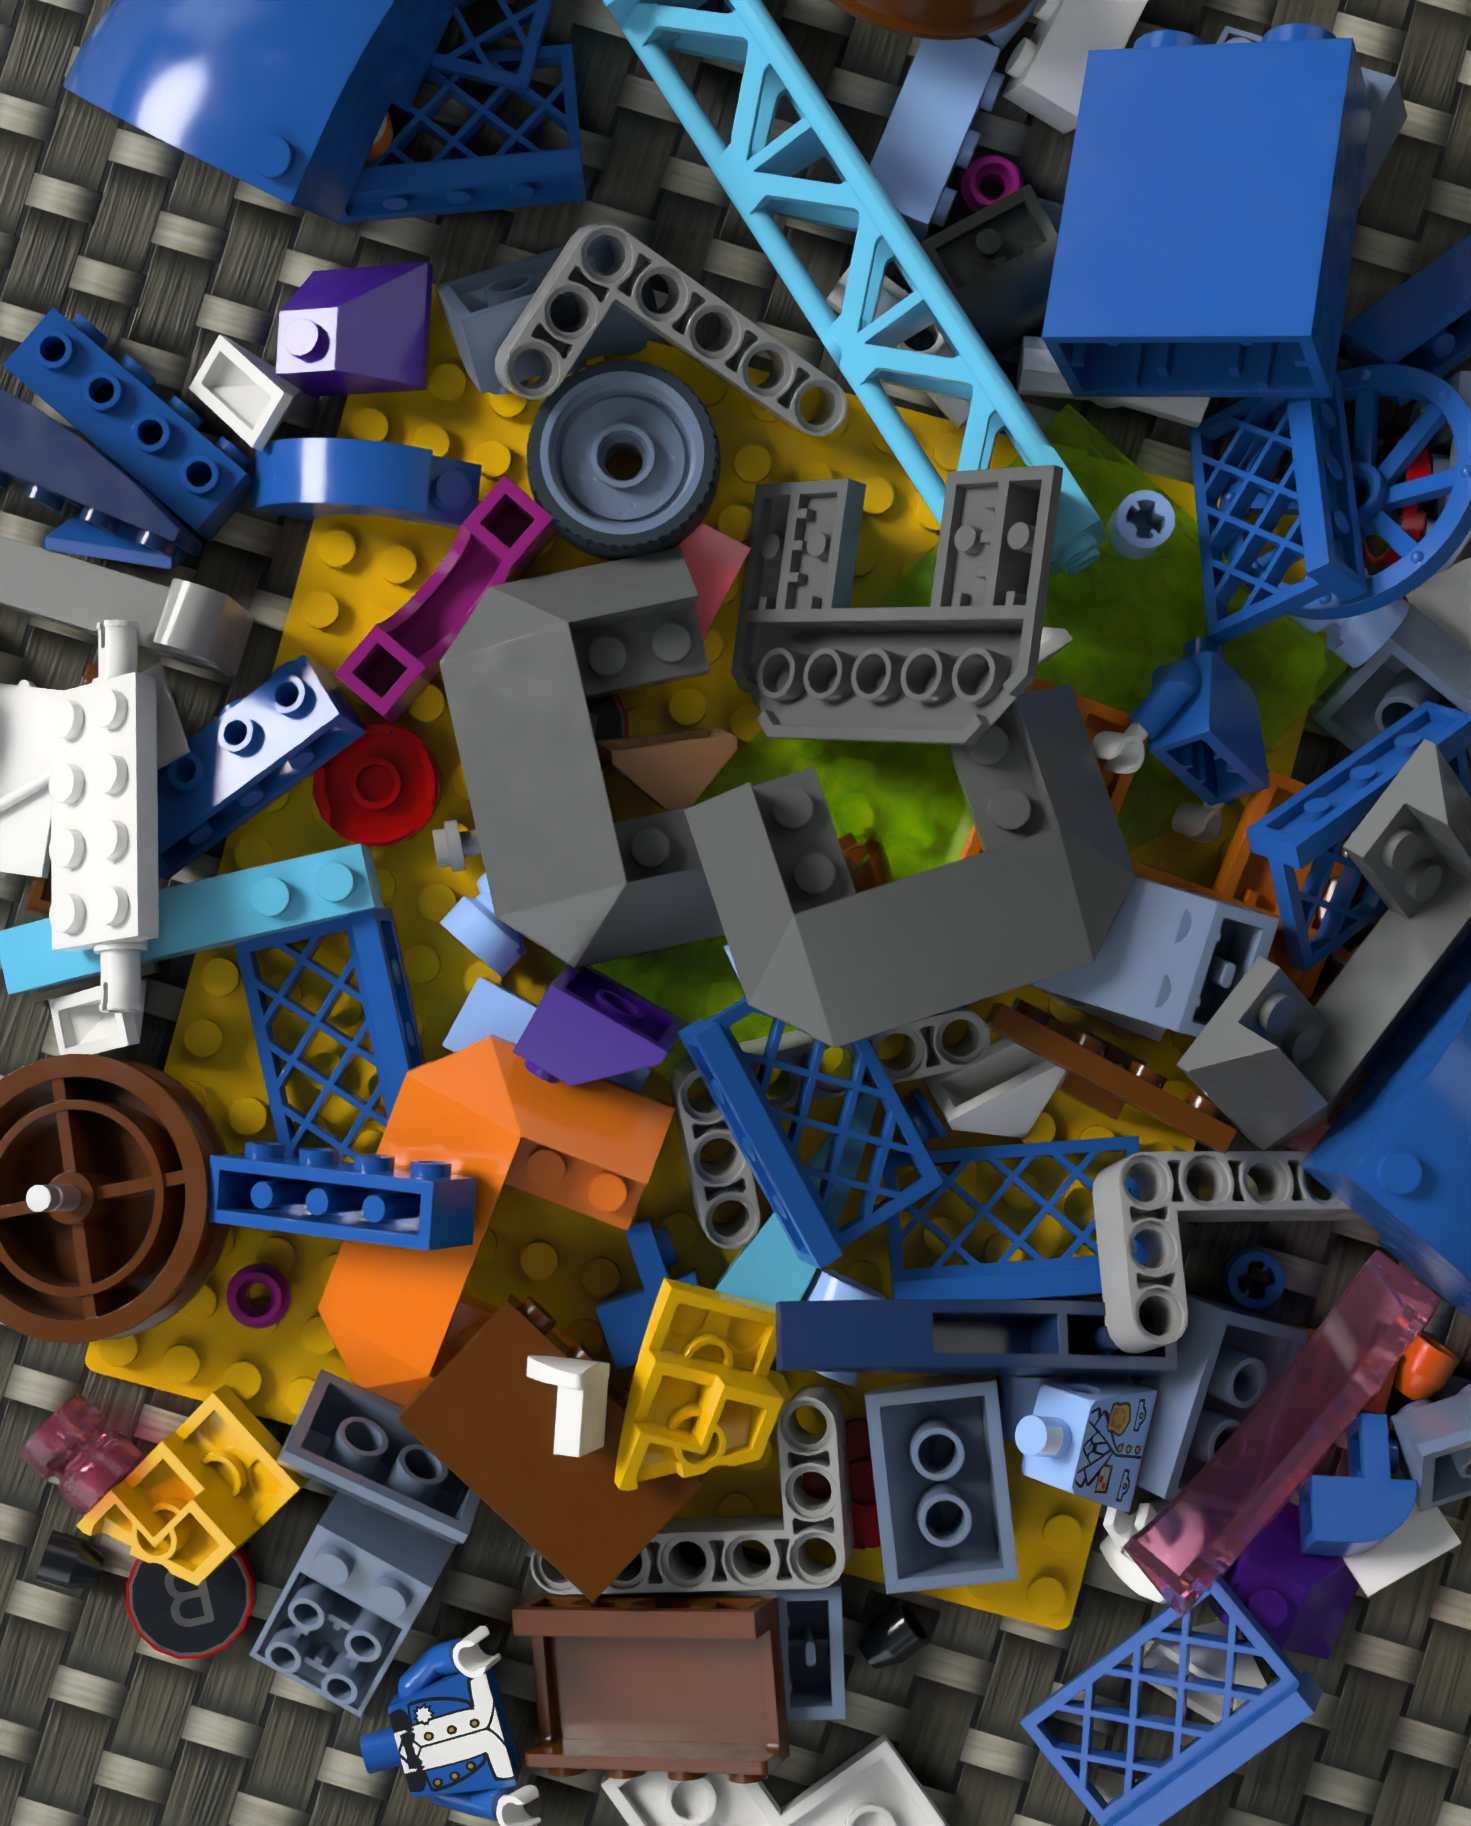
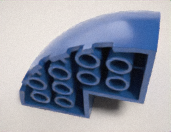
(264, 85)
(1406, 1140)

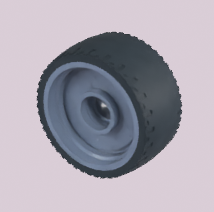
(612, 412)

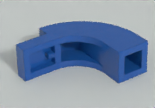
(363, 478)

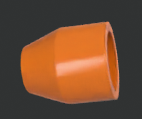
(1425, 1368)

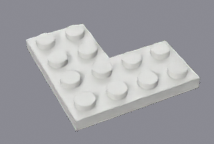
(863, 1791)

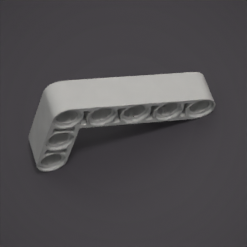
(673, 322)
(173, 621)
(731, 1176)
(1155, 1226)
(782, 1534)

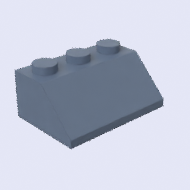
(489, 303)
(1410, 668)
(1223, 1373)
(1436, 1447)
(363, 1451)
(941, 1483)

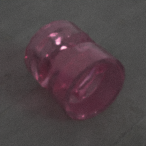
(80, 1453)

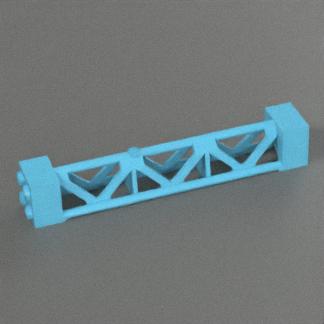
(762, 185)

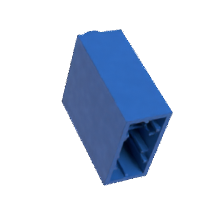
(1210, 217)

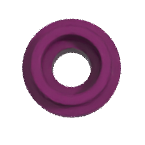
(985, 169)
(243, 1307)

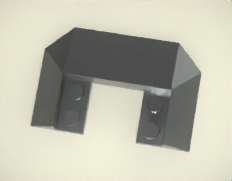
(895, 670)
(534, 768)
(938, 938)
(1290, 1065)

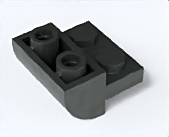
(999, 267)

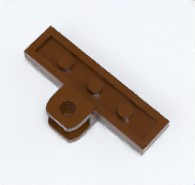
(1108, 1076)

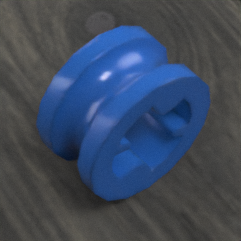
(924, 1117)
(1268, 1290)

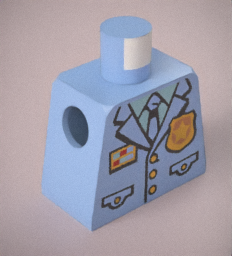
(1088, 1437)

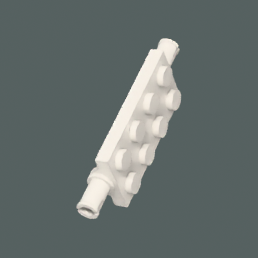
(106, 816)

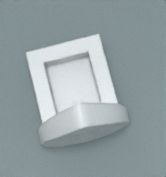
(579, 1401)

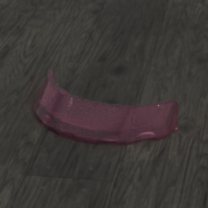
(1284, 1435)

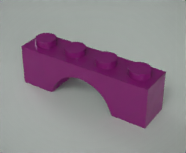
(406, 648)

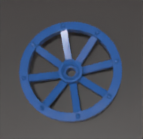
(1377, 490)

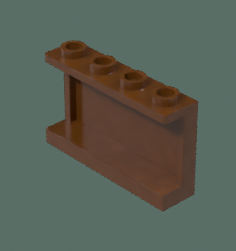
(499, 1440)
(657, 1685)

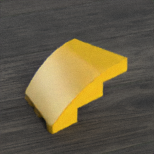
(699, 1386)
(199, 1491)

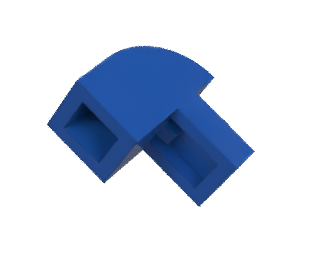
(628, 1313)
(1359, 1510)

